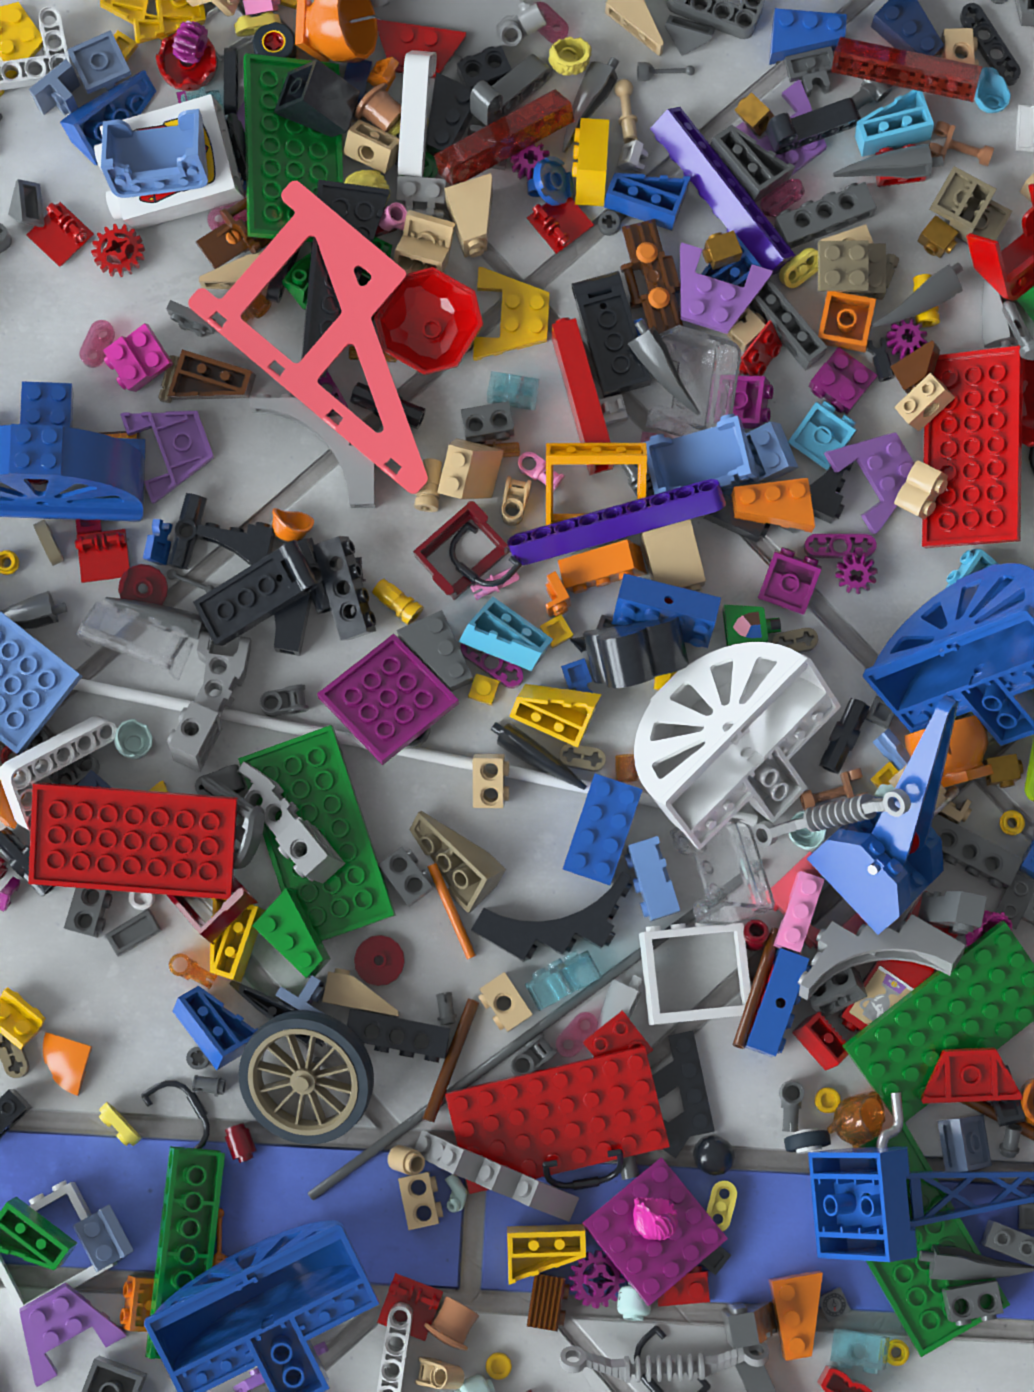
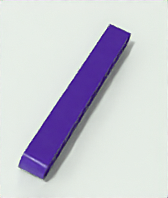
(617, 522)

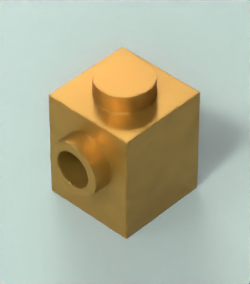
(754, 113)
(938, 237)
(722, 249)
(1006, 770)

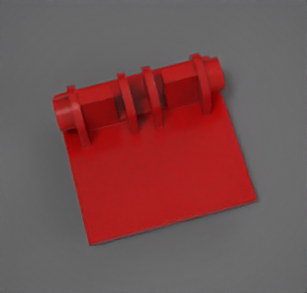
(560, 223)
(61, 234)
(761, 352)
(102, 555)
(615, 1036)
(419, 1296)

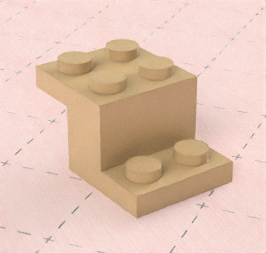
(424, 243)

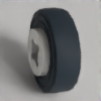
(807, 1141)

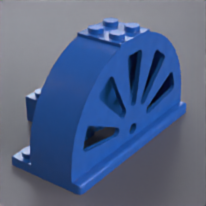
(52, 450)
(970, 646)
(263, 1311)

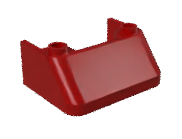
(1012, 268)

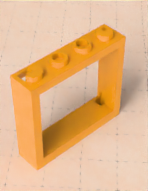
(592, 454)

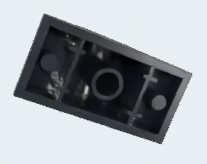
(635, 652)

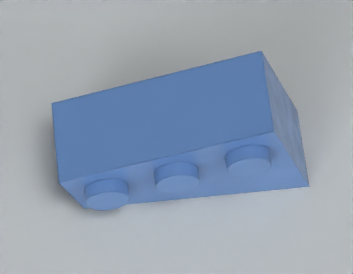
(652, 879)

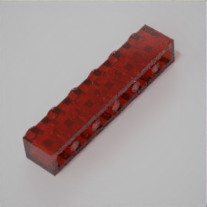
(906, 69)
(504, 138)

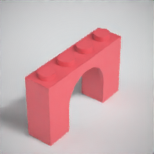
(781, 893)

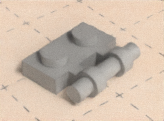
(422, 190)

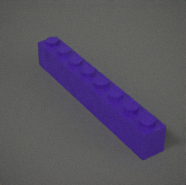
(721, 189)

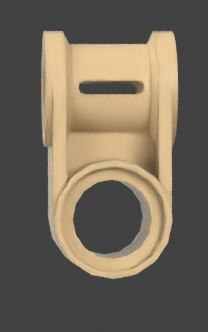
(515, 496)
(439, 1374)

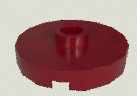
(146, 575)
(379, 974)

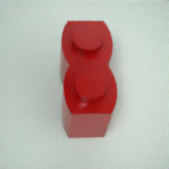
(835, 1380)

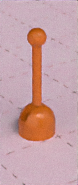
(219, 1256)

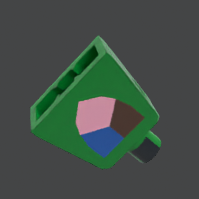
(747, 624)

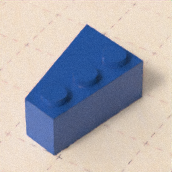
(804, 31)

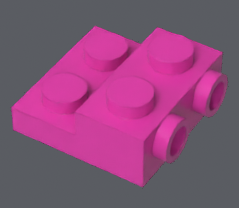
(137, 358)

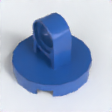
(551, 181)

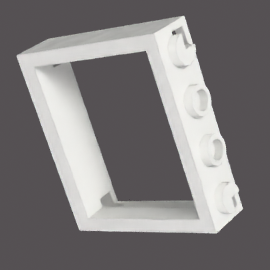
(649, 973)
(37, 1203)

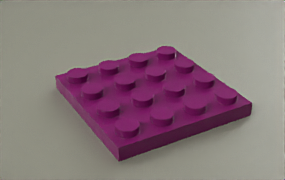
(388, 699)
(654, 1264)

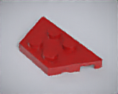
(402, 38)
(970, 1077)

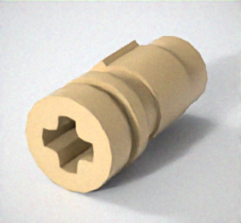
(427, 497)

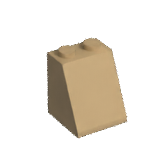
(470, 210)
(470, 470)
(673, 556)

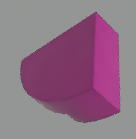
(7, 891)

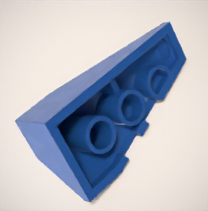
(119, 102)

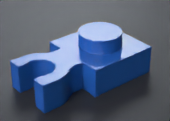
(157, 545)
(577, 675)

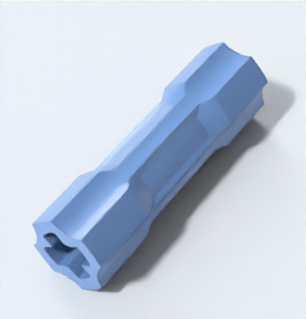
(892, 749)

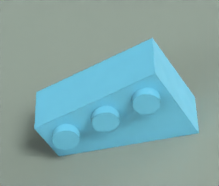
(896, 125)
(506, 635)

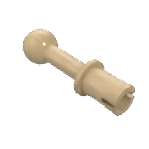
(628, 121)

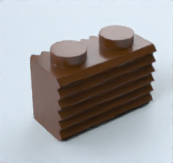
(547, 1301)

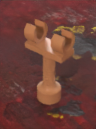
(945, 130)
(809, 799)

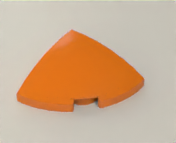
(66, 1061)

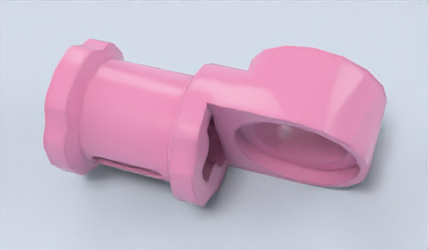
(539, 471)

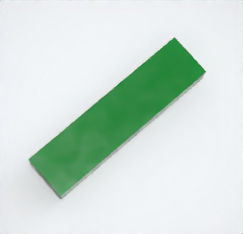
(186, 1223)

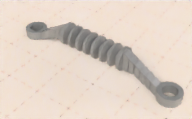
(835, 814)
(624, 1369)

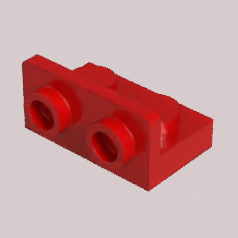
(688, 1290)

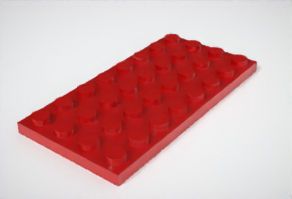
(978, 448)
(132, 840)
(562, 1115)

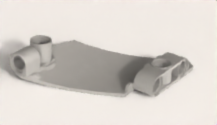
(480, 19)

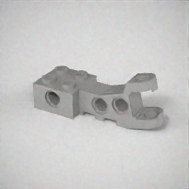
(201, 721)
(297, 838)

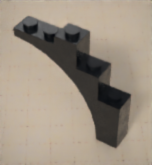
(824, 500)
(252, 547)
(590, 924)

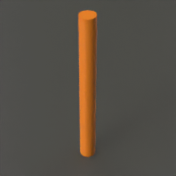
(451, 911)

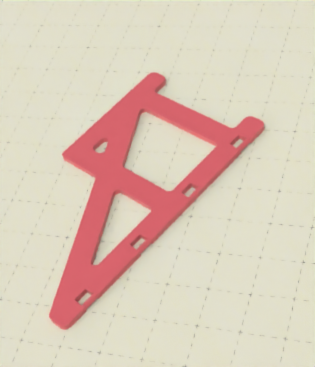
(342, 252)

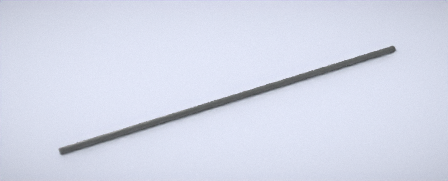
(492, 1062)

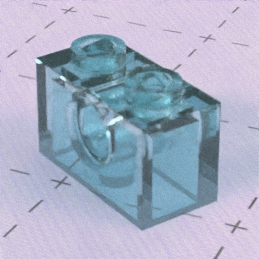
(518, 390)
(875, 1346)

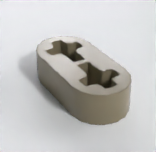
(48, 542)
(797, 634)
(581, 763)
(7, 1061)

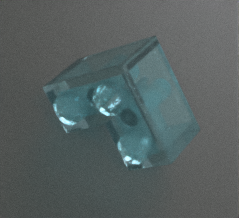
(562, 979)

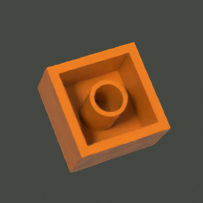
(847, 321)

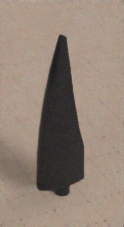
(533, 753)
(269, 1007)

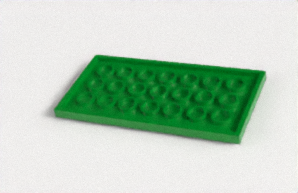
(280, 148)
(320, 786)
(974, 1007)
(907, 1283)

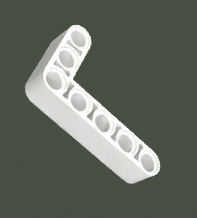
(45, 62)
(414, 111)
(50, 762)
(392, 1354)

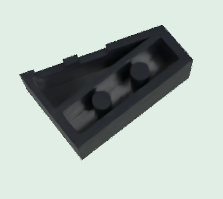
(448, 114)

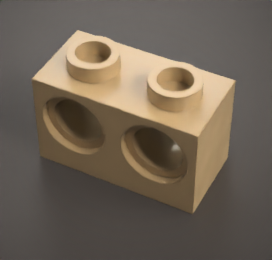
(484, 780)
(413, 1201)

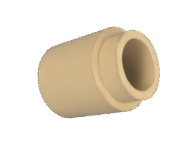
(406, 1160)

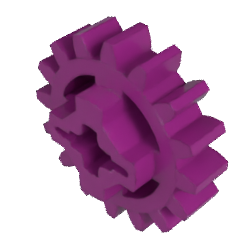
(597, 1289)

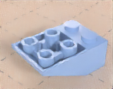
(770, 453)

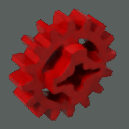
(127, 245)

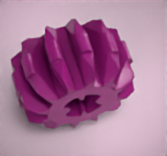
(190, 42)
(521, 158)
(911, 331)
(857, 564)

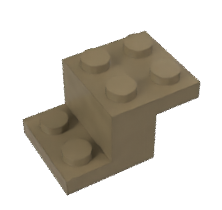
(969, 206)
(852, 267)

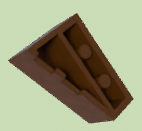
(209, 379)

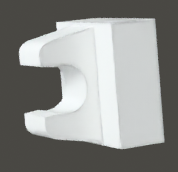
(630, 156)
(613, 409)

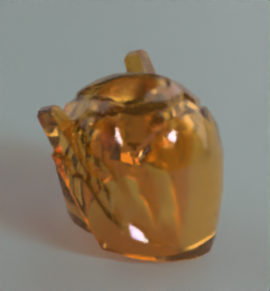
(858, 1118)

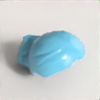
(992, 91)

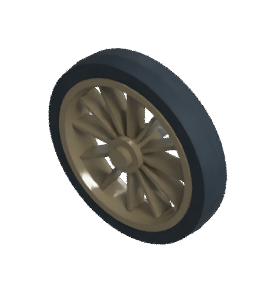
(306, 1077)

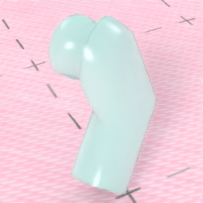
(458, 1194)

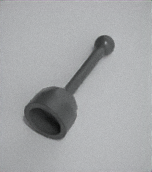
(646, 71)

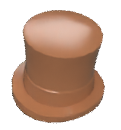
(379, 108)
(453, 1324)

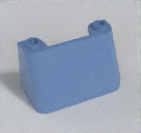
(154, 158)
(702, 455)

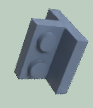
(99, 62)
(56, 89)
(312, 992)
(964, 1143)
(103, 1238)

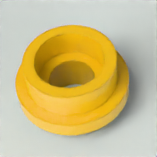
(4, 555)
(1019, 819)
(904, 1352)

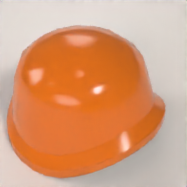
(291, 524)

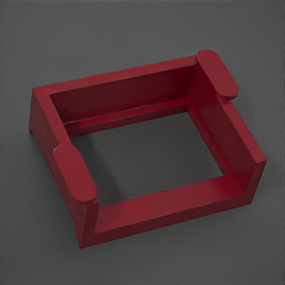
(469, 512)
(223, 918)

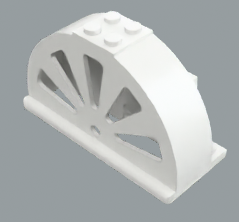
(727, 735)

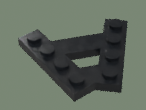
(687, 1074)

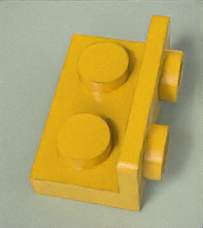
(18, 1019)

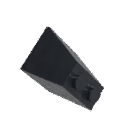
(318, 99)

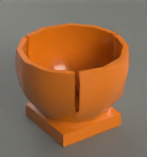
(328, 34)
(965, 751)

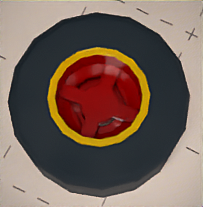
(273, 37)

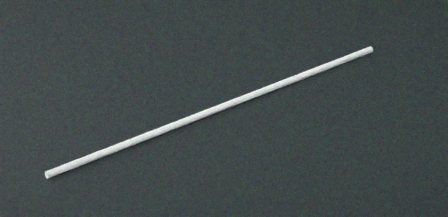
(349, 739)

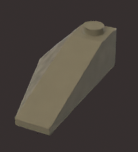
(464, 865)

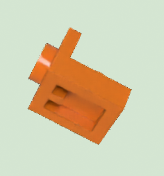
(383, 72)

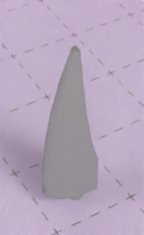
(994, 324)
(620, 998)

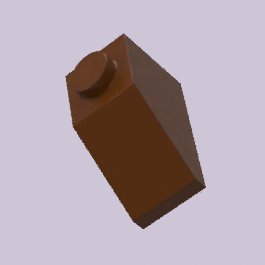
(916, 366)

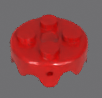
(184, 77)

